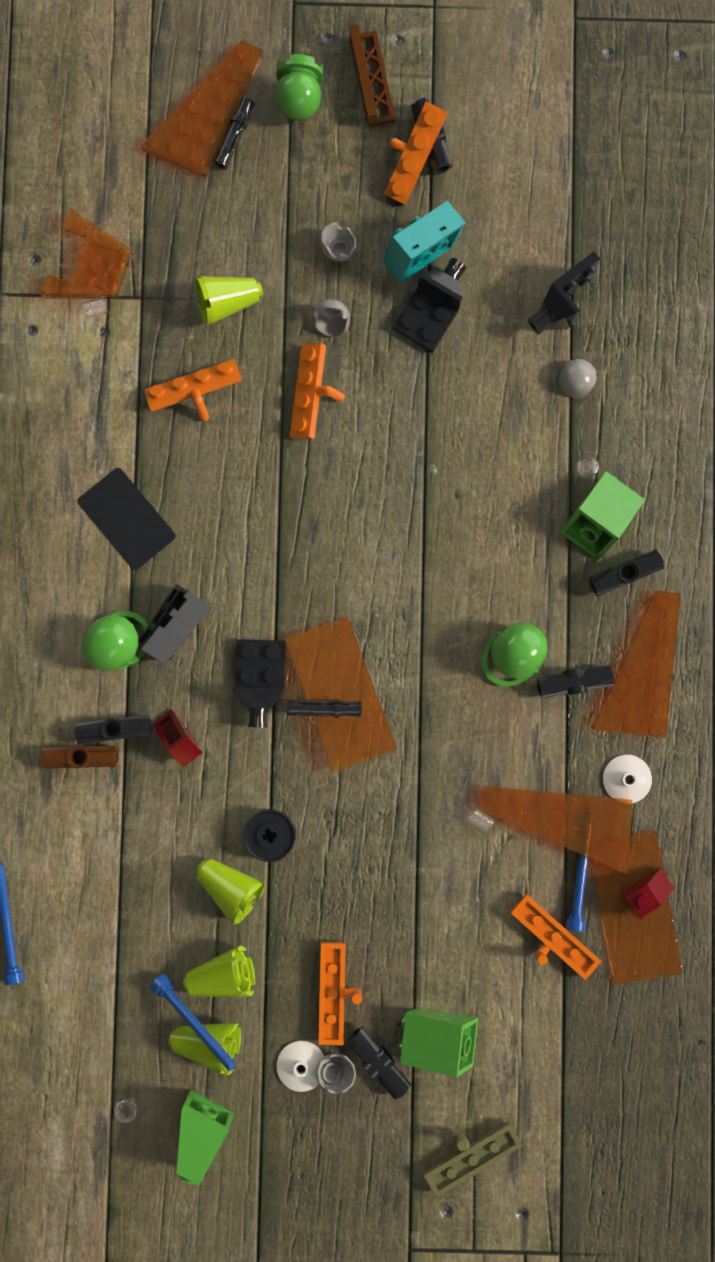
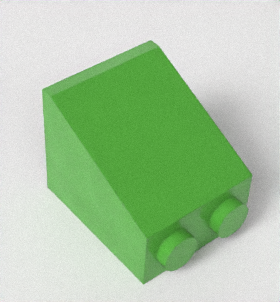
(602, 516)
(438, 1041)
(200, 1137)

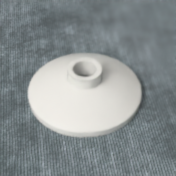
(615, 775)
(297, 1054)

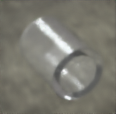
(95, 307)
(481, 820)

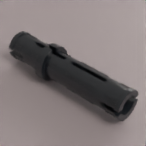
(235, 130)
(324, 708)

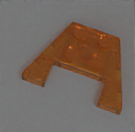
(99, 267)

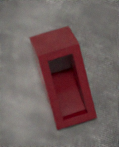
(177, 738)
(647, 893)

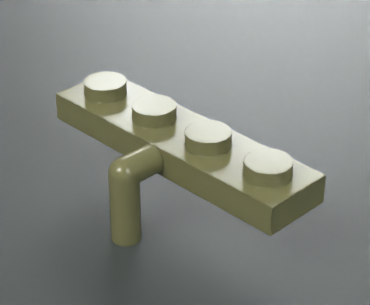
(472, 1158)

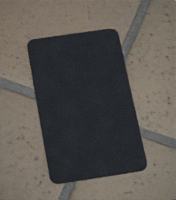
(126, 518)

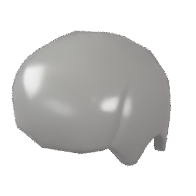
(337, 243)
(331, 318)
(577, 378)
(335, 1073)

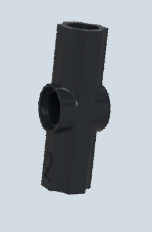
(439, 155)
(639, 567)
(575, 681)
(98, 730)
(378, 1063)

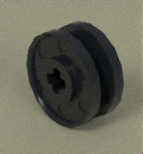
(262, 848)

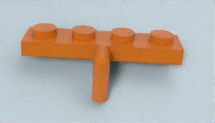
(415, 152)
(193, 387)
(309, 391)
(554, 938)
(333, 993)

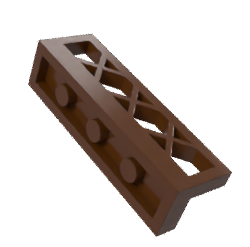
(364, 76)

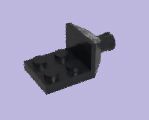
(432, 306)
(557, 306)
(260, 677)

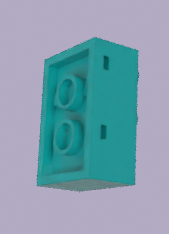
(423, 241)

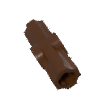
(65, 757)

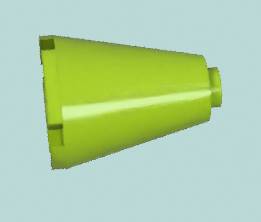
(224, 296)
(229, 889)
(222, 976)
(189, 1045)

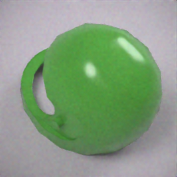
(112, 642)
(516, 653)

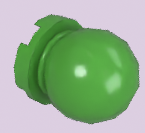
(298, 86)

